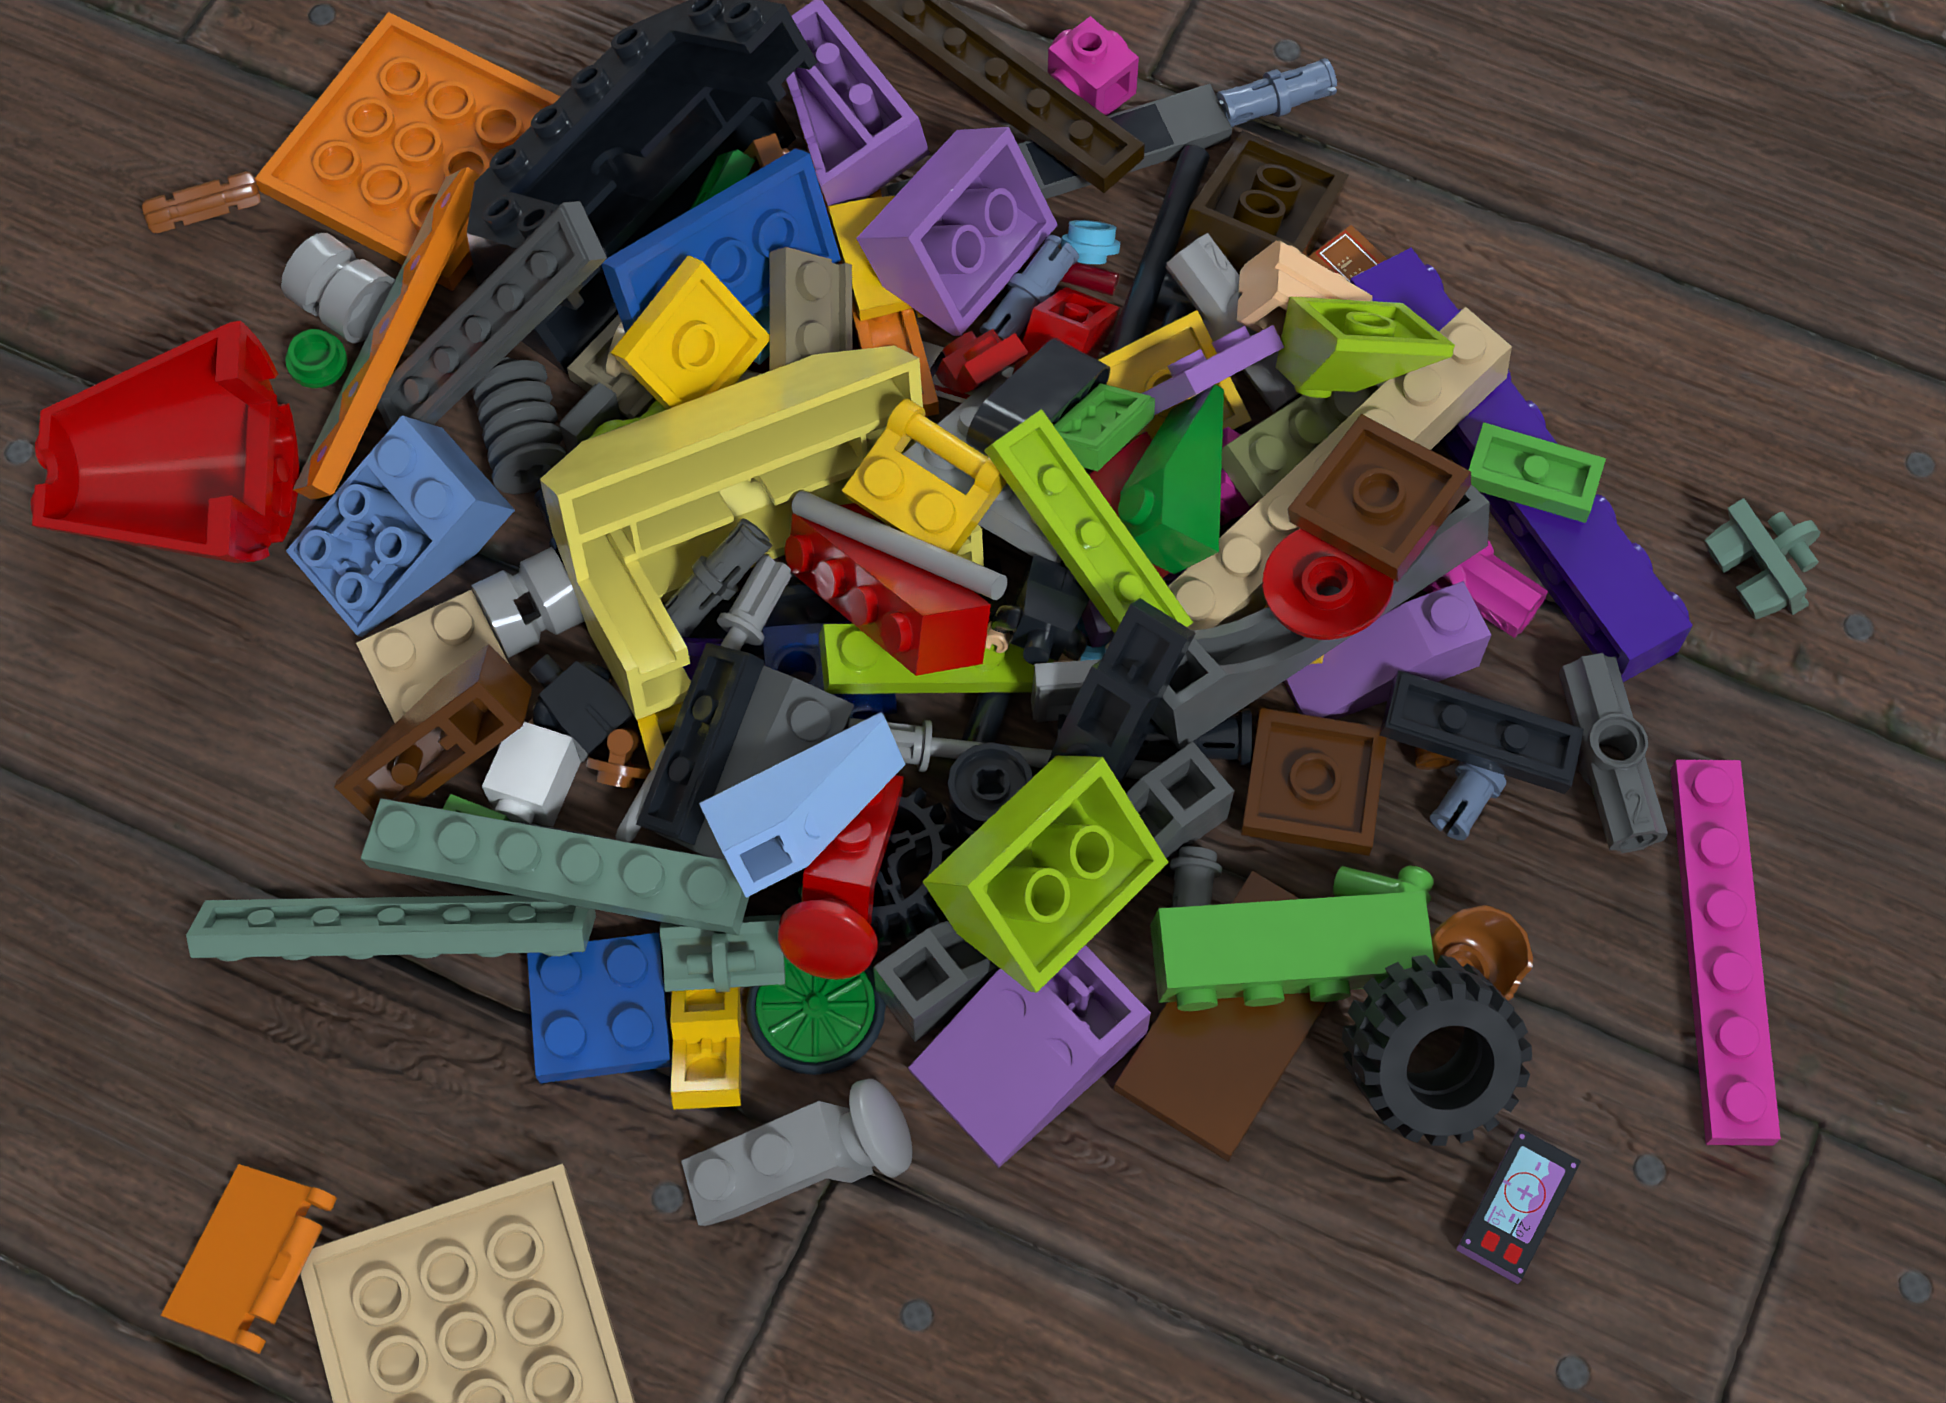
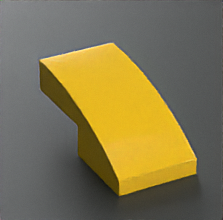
(706, 1048)

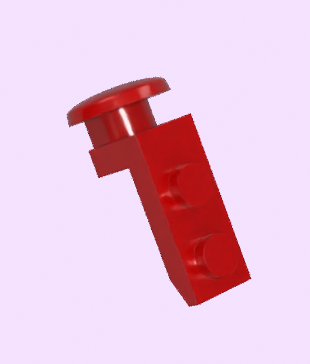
(832, 925)

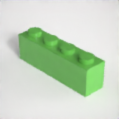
(1285, 947)

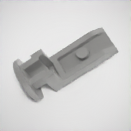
(800, 1151)

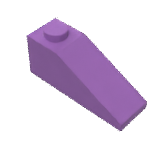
(1422, 637)

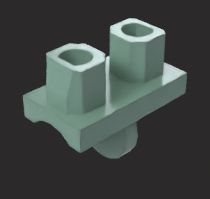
(1778, 582)
(720, 960)

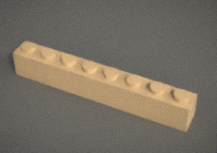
(1416, 405)

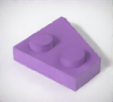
(1197, 373)

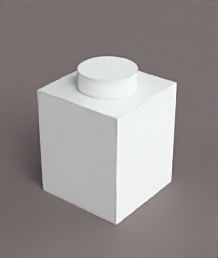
(532, 775)

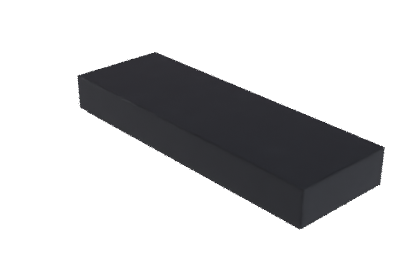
(1481, 732)
(700, 742)

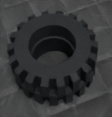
(1468, 1086)

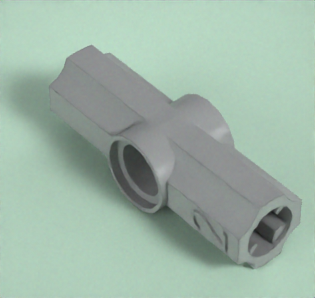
(1214, 291)

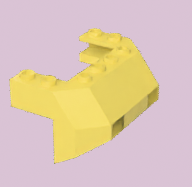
(673, 486)

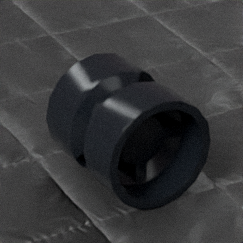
(982, 783)

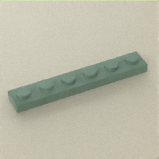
(556, 866)
(388, 927)

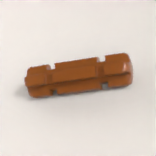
(201, 202)

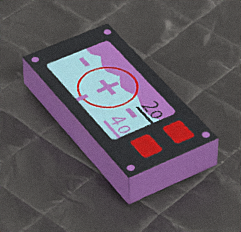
(1518, 1205)

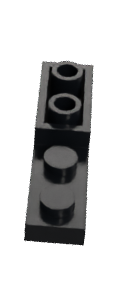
(1124, 689)

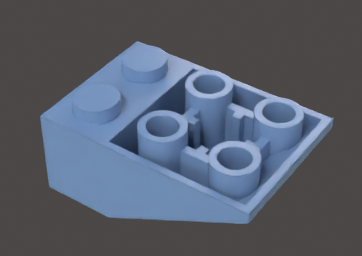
(398, 524)

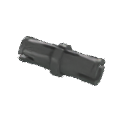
(716, 576)

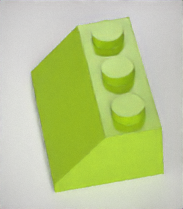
(1047, 870)

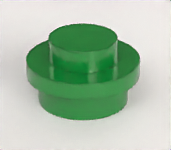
(316, 358)

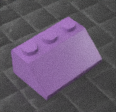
(959, 228)

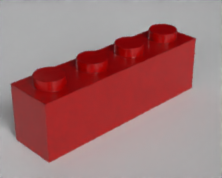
(902, 608)

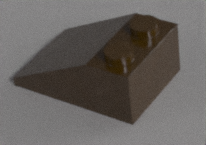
(1260, 198)

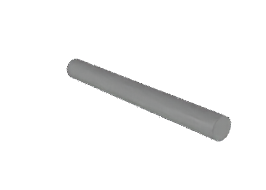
(900, 545)

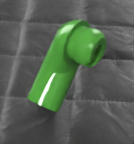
(1358, 882)

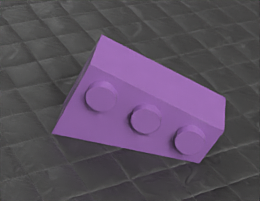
(850, 113)

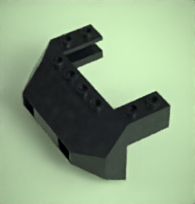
(637, 143)

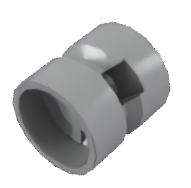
(336, 286)
(549, 592)

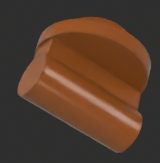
(618, 769)

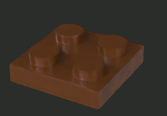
(1379, 497)
(1314, 782)

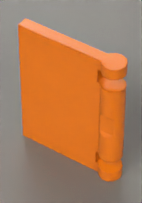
(247, 1257)

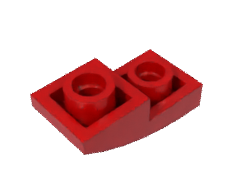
(976, 360)

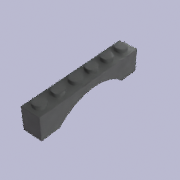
(1251, 656)
(943, 972)

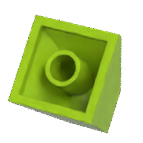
(1354, 344)

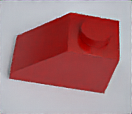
(1072, 319)

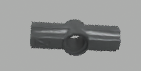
(1620, 788)

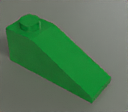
(1176, 486)

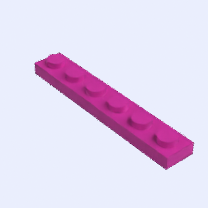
(1724, 954)

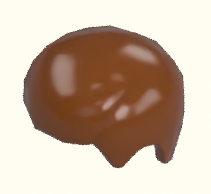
(1488, 942)

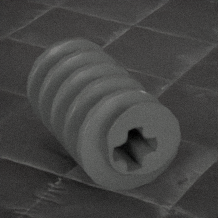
(518, 424)

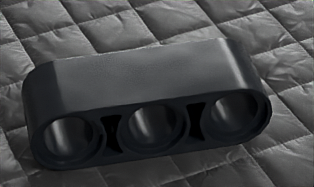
(1049, 381)

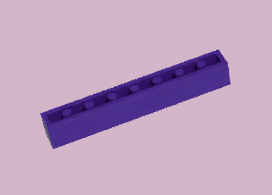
(1586, 567)

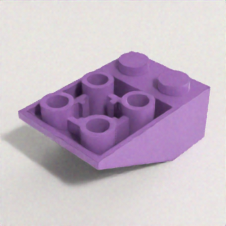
(1028, 1055)

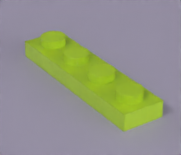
(1079, 521)
(860, 666)

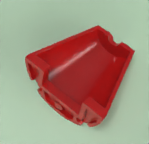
(175, 454)

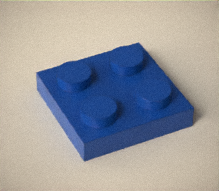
(600, 1009)

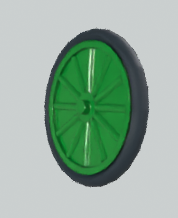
(815, 1021)

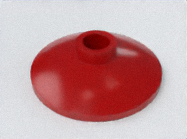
(1306, 565)

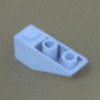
(800, 805)

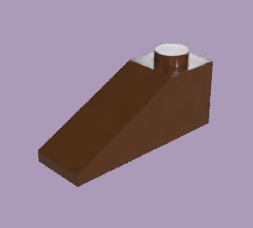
(440, 734)

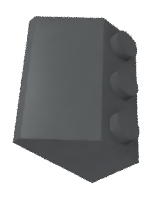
(778, 724)

